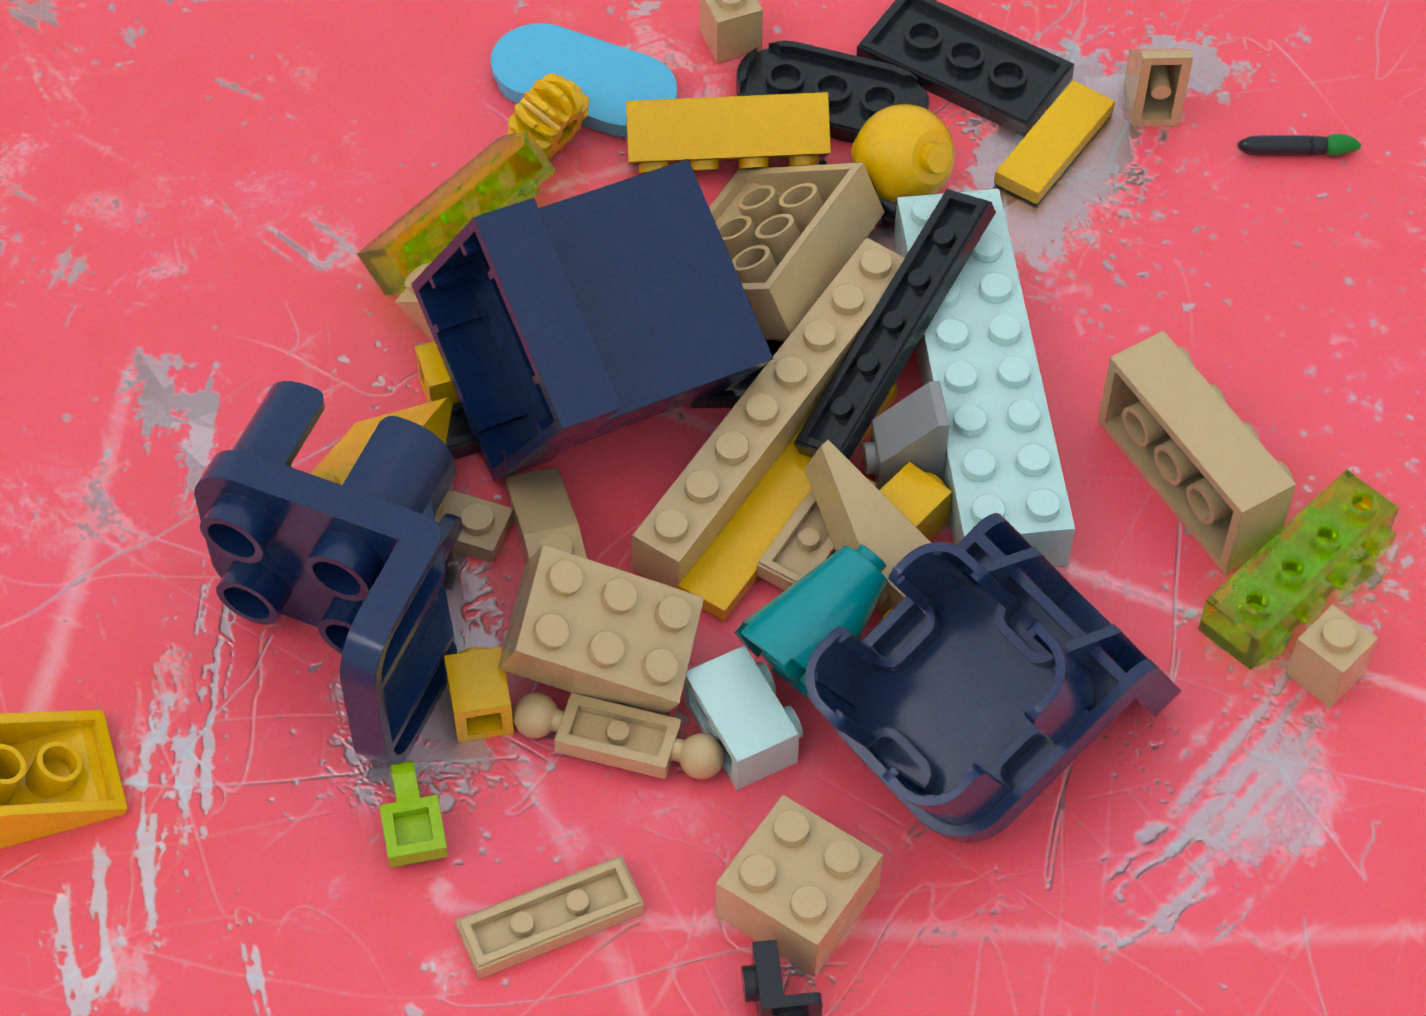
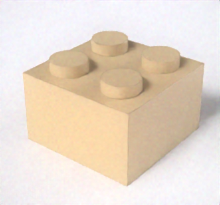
(798, 884)

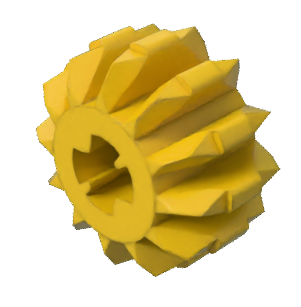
(551, 113)

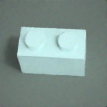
(739, 707)

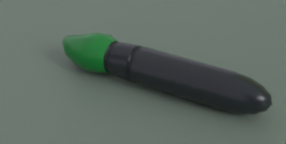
(1332, 145)

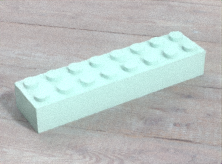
(997, 410)

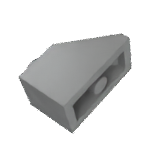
(909, 432)

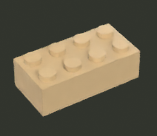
(1195, 450)

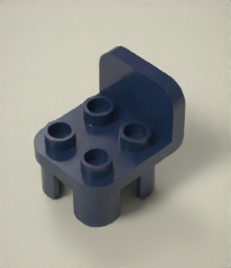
(342, 557)
(979, 681)

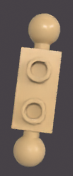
(618, 735)

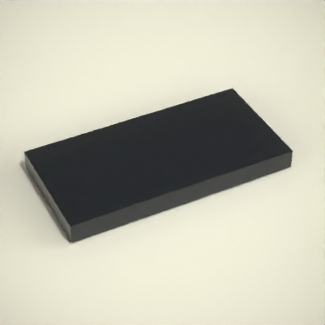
(968, 62)

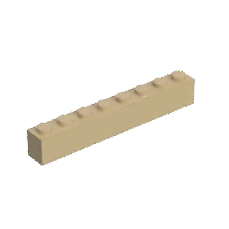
(761, 421)

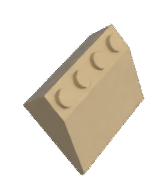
(793, 234)

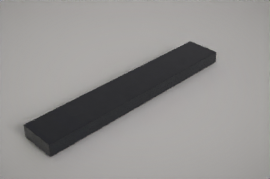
(896, 324)

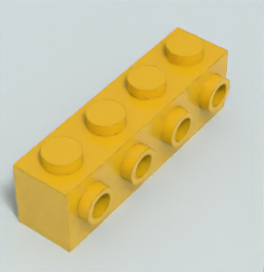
(728, 129)

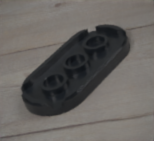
(853, 83)

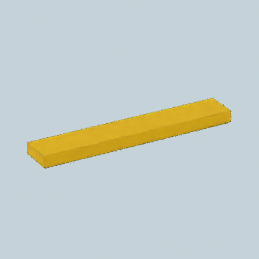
(731, 560)

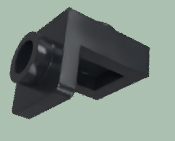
(764, 985)

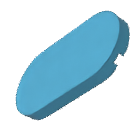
(601, 69)

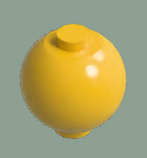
(905, 151)

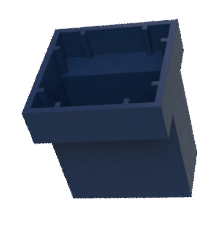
(588, 315)

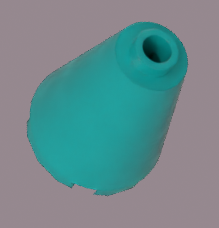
(831, 595)

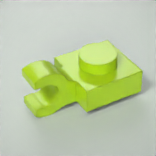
(413, 823)

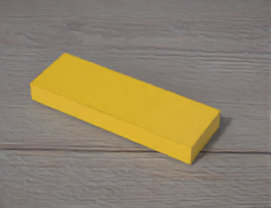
(1054, 142)

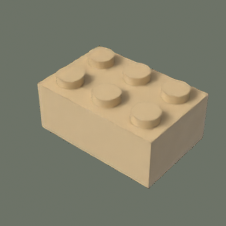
(601, 632)

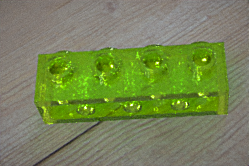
(495, 178)
(1299, 569)

